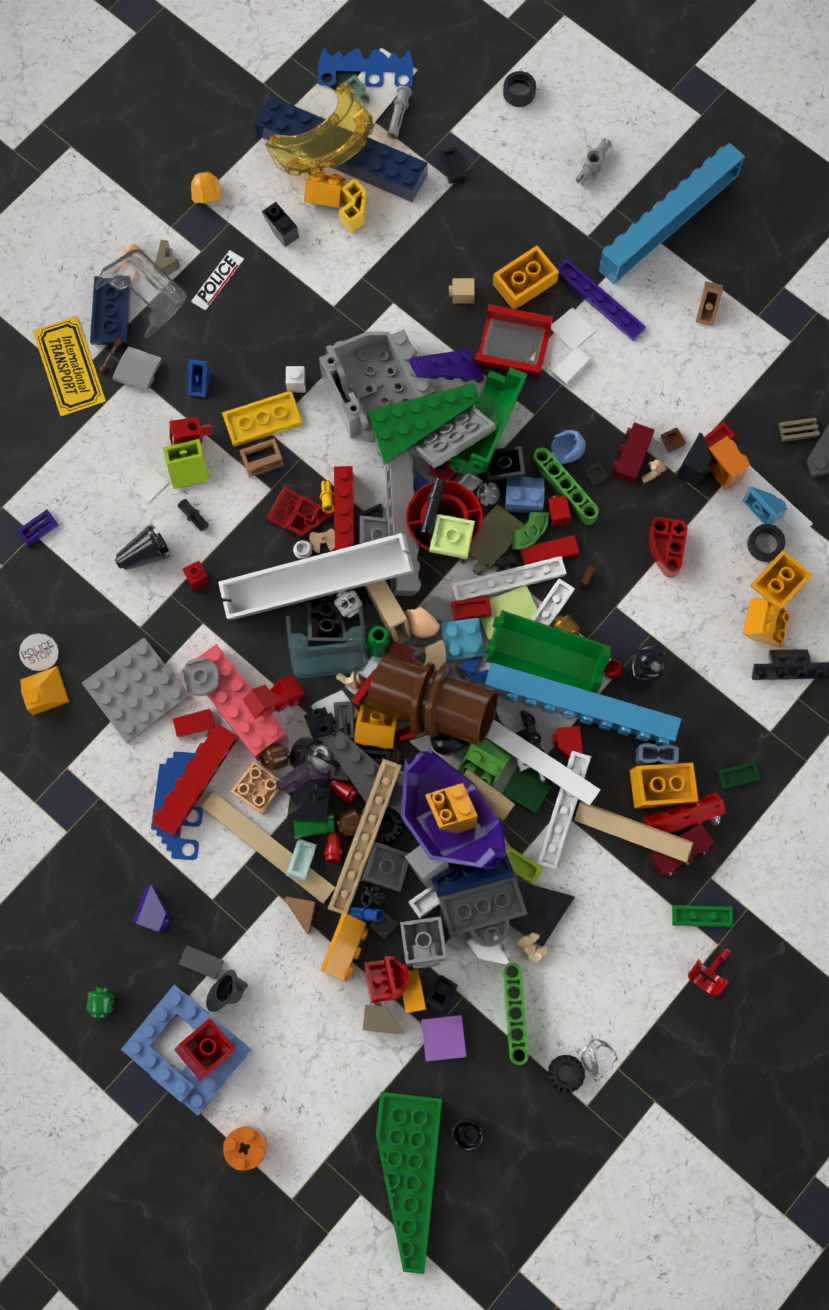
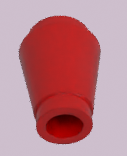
(345, 792)
(333, 850)

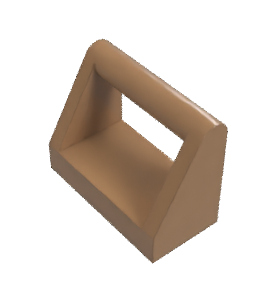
(265, 464)

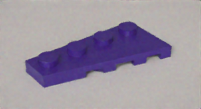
(449, 365)

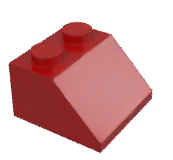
(205, 1049)

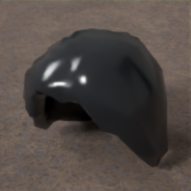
(447, 744)

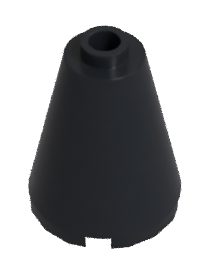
(143, 550)

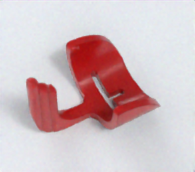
(708, 986)

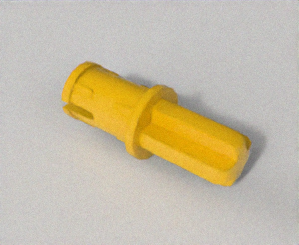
(327, 497)

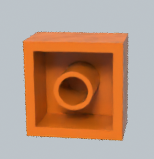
(727, 463)

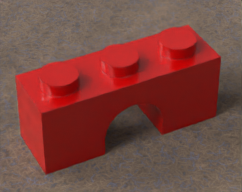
(283, 694)

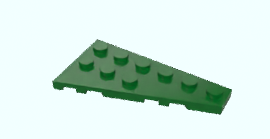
(410, 421)

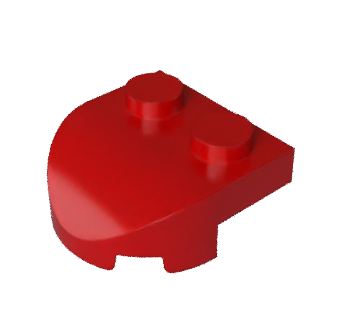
(385, 979)

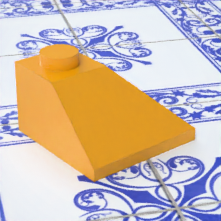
(43, 691)

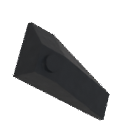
(324, 622)

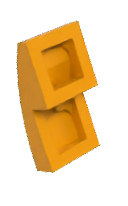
(413, 993)

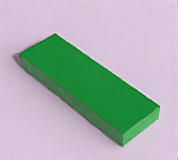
(702, 916)

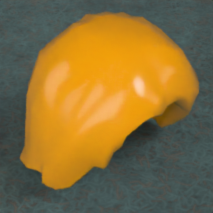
(205, 188)

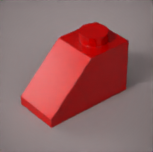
(567, 740)

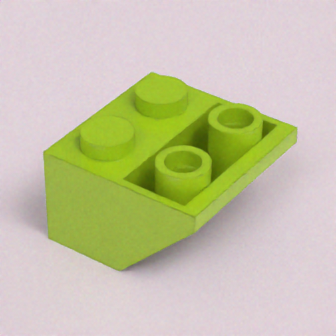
(186, 464)

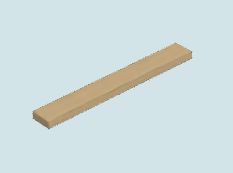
(364, 837)
(264, 844)

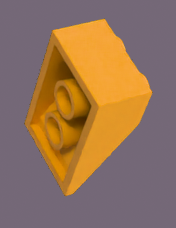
(781, 580)
(663, 785)

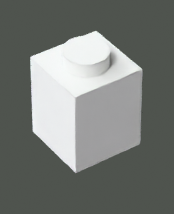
(296, 379)

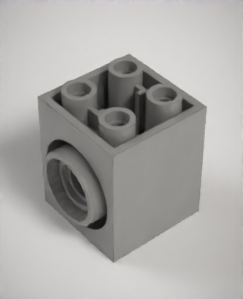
(423, 942)

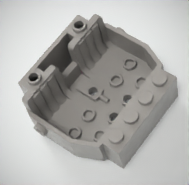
(364, 364)

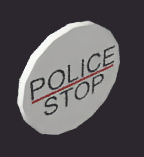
(38, 652)

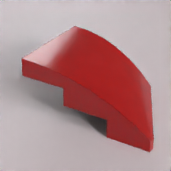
(296, 512)

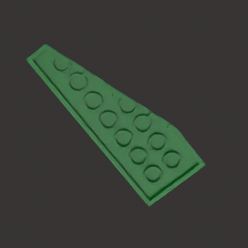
(408, 1151)

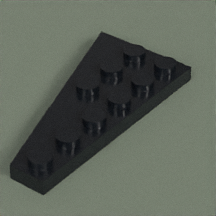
(543, 909)

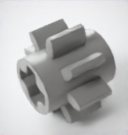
(488, 493)

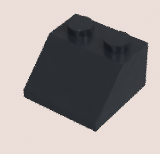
(696, 462)
(506, 464)
(310, 801)

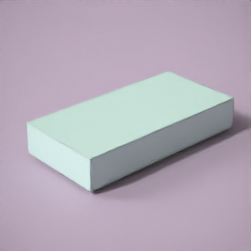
(301, 860)

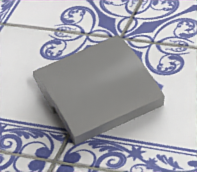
(137, 368)

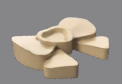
(317, 539)
(534, 954)

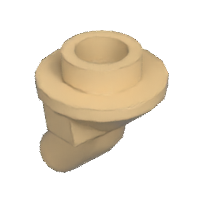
(656, 467)
(354, 680)

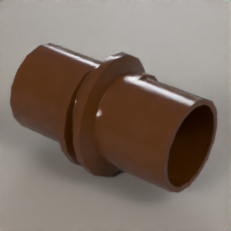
(432, 699)

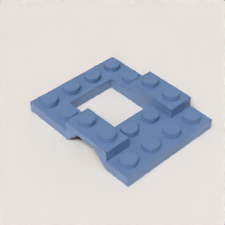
(182, 1084)

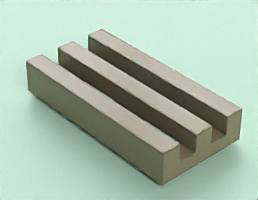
(814, 427)

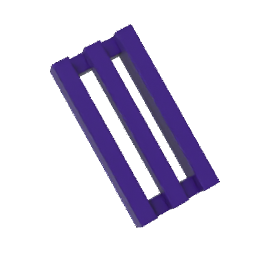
(53, 524)

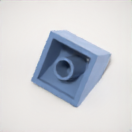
(524, 494)

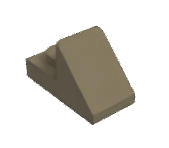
(164, 258)

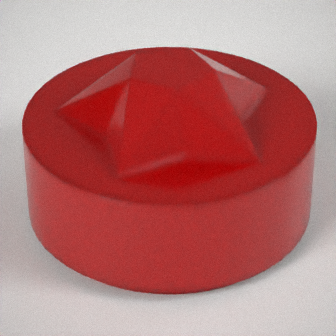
(613, 669)

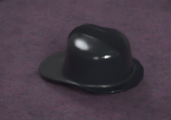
(225, 991)

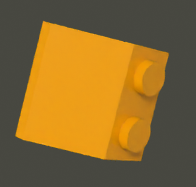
(375, 728)

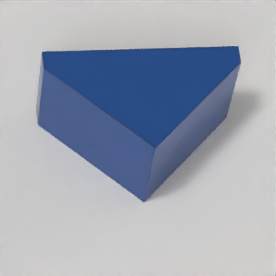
(198, 378)

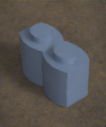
(652, 754)

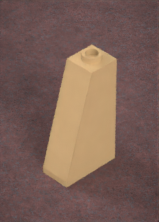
(389, 611)

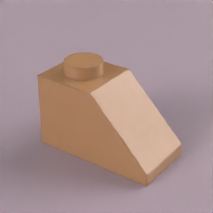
(709, 303)

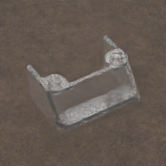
(148, 283)

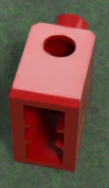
(187, 430)

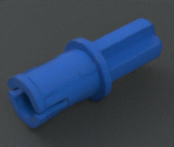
(367, 914)

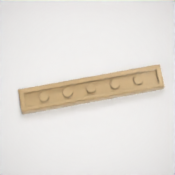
(634, 831)

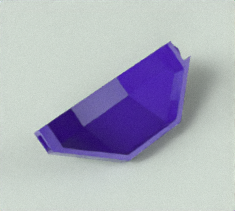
(475, 847)

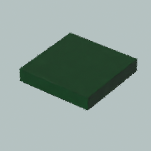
(527, 790)

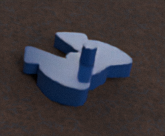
(472, 672)

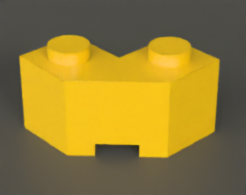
(353, 214)

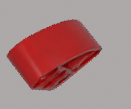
(662, 541)

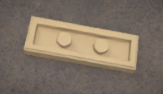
(498, 802)

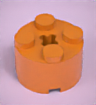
(233, 1144)

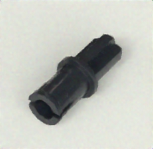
(193, 515)

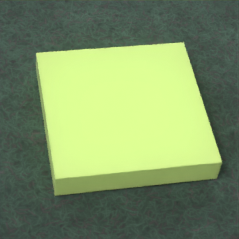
(452, 536)

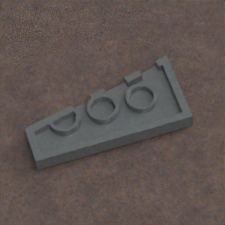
(356, 763)

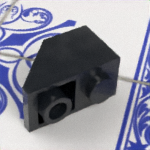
(281, 224)

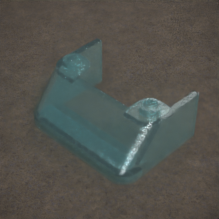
(330, 658)

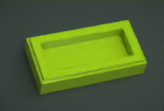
(523, 866)

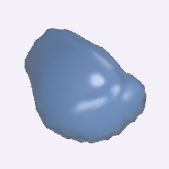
(568, 446)

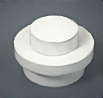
(302, 549)

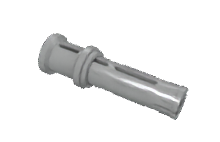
(400, 104)

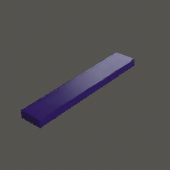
(600, 300)

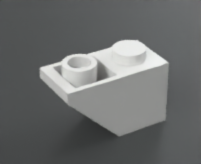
(489, 954)

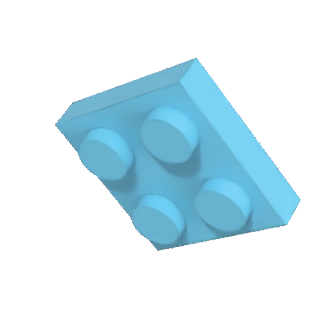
(462, 639)

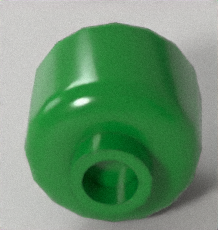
(100, 1002)

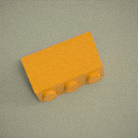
(344, 947)

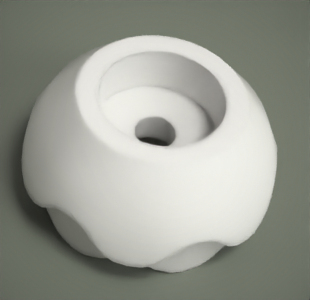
(316, 762)

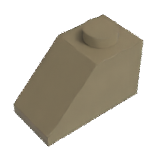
(380, 1020)

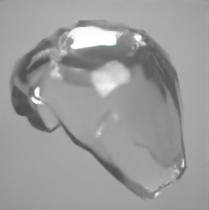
(598, 1058)

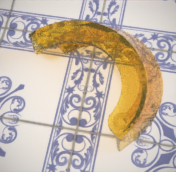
(328, 142)

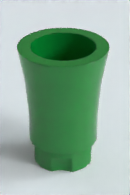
(376, 647)
(311, 828)

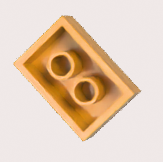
(525, 277)

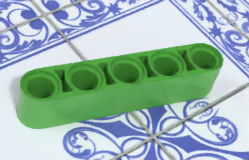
(564, 477)
(520, 1023)

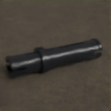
(435, 499)

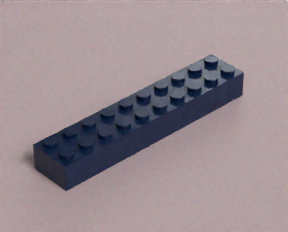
(373, 164)

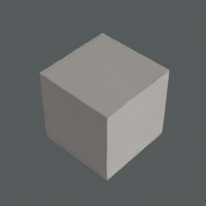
(424, 867)

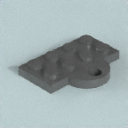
(483, 910)

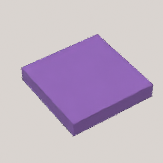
(443, 1038)

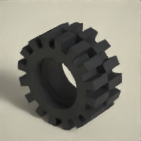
(396, 830)
(557, 1083)

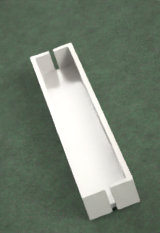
(316, 576)

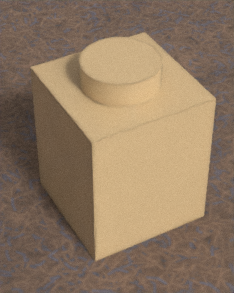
(462, 290)

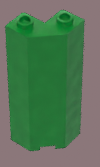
(497, 405)
(547, 652)

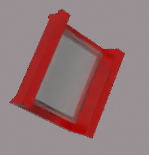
(514, 340)

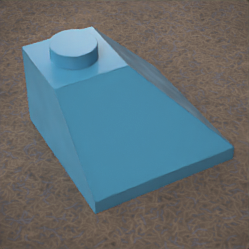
(764, 505)

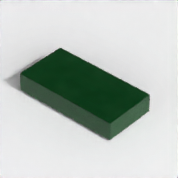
(738, 775)

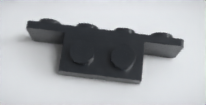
(790, 665)
(534, 738)

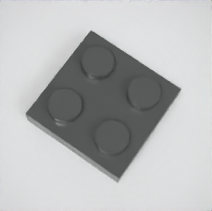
(386, 867)

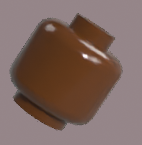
(275, 757)
(348, 822)

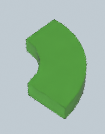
(531, 531)

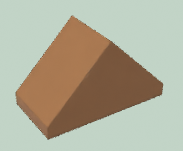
(303, 911)

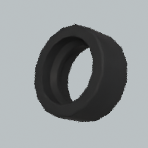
(519, 77)
(769, 529)

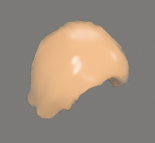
(421, 623)

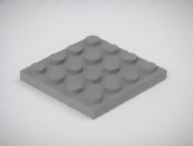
(454, 437)
(135, 690)

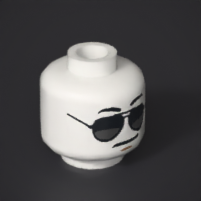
(348, 603)

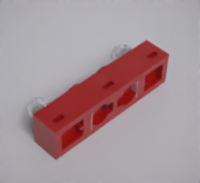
(688, 814)

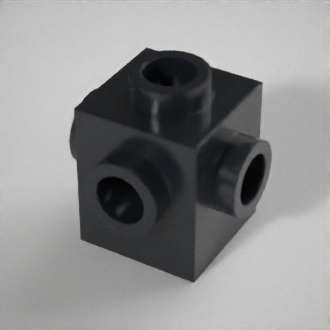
(320, 722)

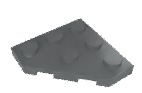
(819, 458)

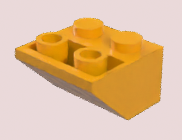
(324, 189)
(766, 623)
(452, 809)

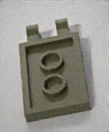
(493, 539)

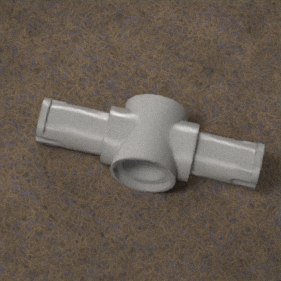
(596, 155)

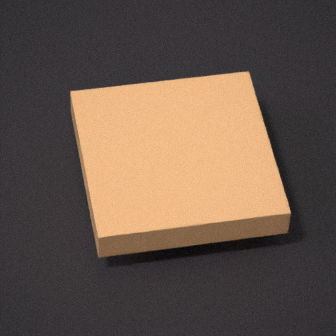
(257, 788)

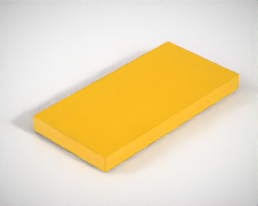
(262, 418)

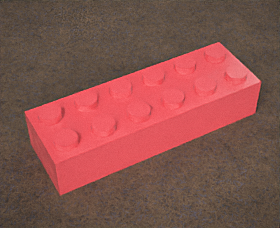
(227, 698)

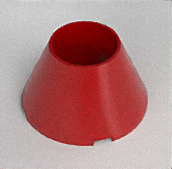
(456, 502)

